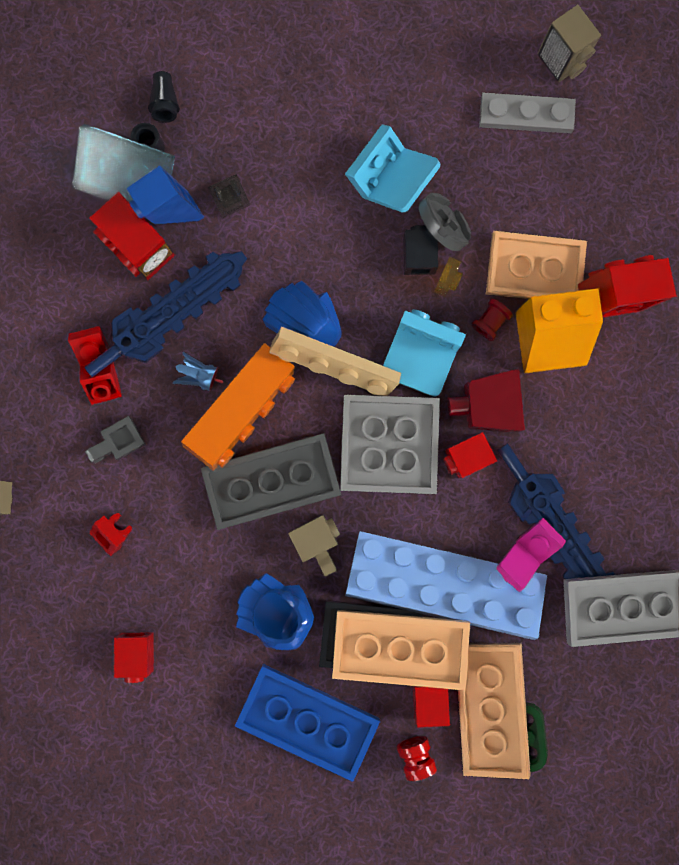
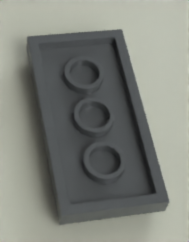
(271, 481)

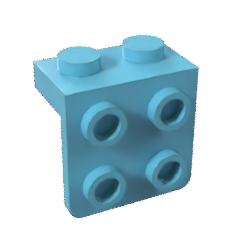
(390, 172)
(423, 352)

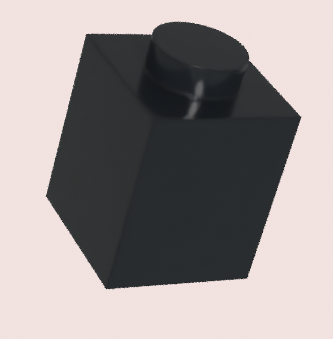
(420, 251)

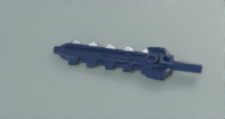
(140, 333)
(540, 497)

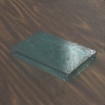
(113, 163)

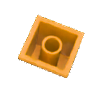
(558, 330)

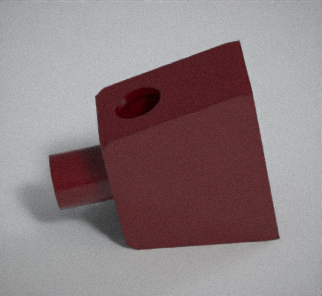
(491, 403)

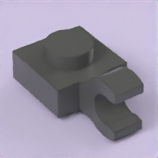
(120, 440)

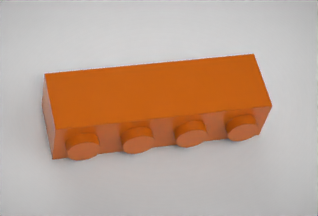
(238, 408)

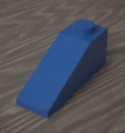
(162, 199)

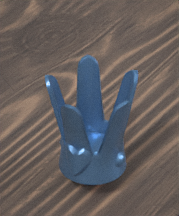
(197, 373)

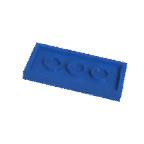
(308, 722)

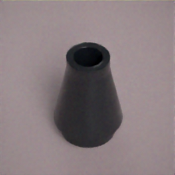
(163, 100)

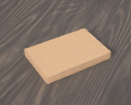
(534, 265)

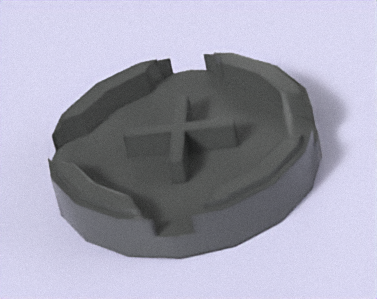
(444, 224)

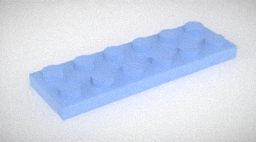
(444, 586)

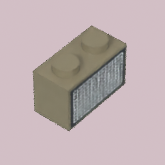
(569, 44)

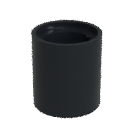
(147, 131)

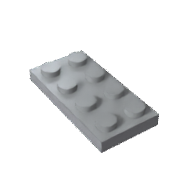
(622, 608)

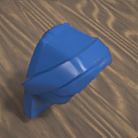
(303, 312)
(275, 613)

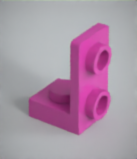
(528, 553)

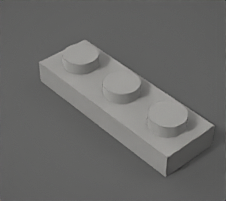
(527, 113)

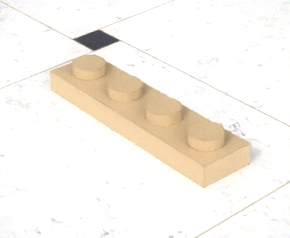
(334, 362)

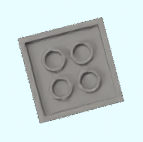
(390, 444)

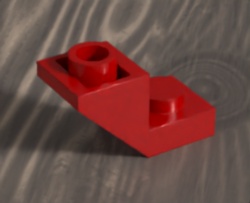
(87, 346)

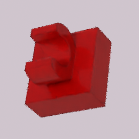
(107, 535)

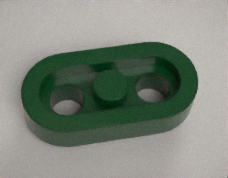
(537, 737)

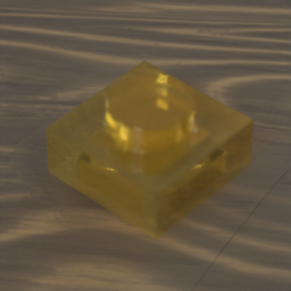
(449, 278)

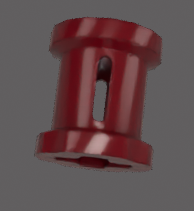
(492, 319)

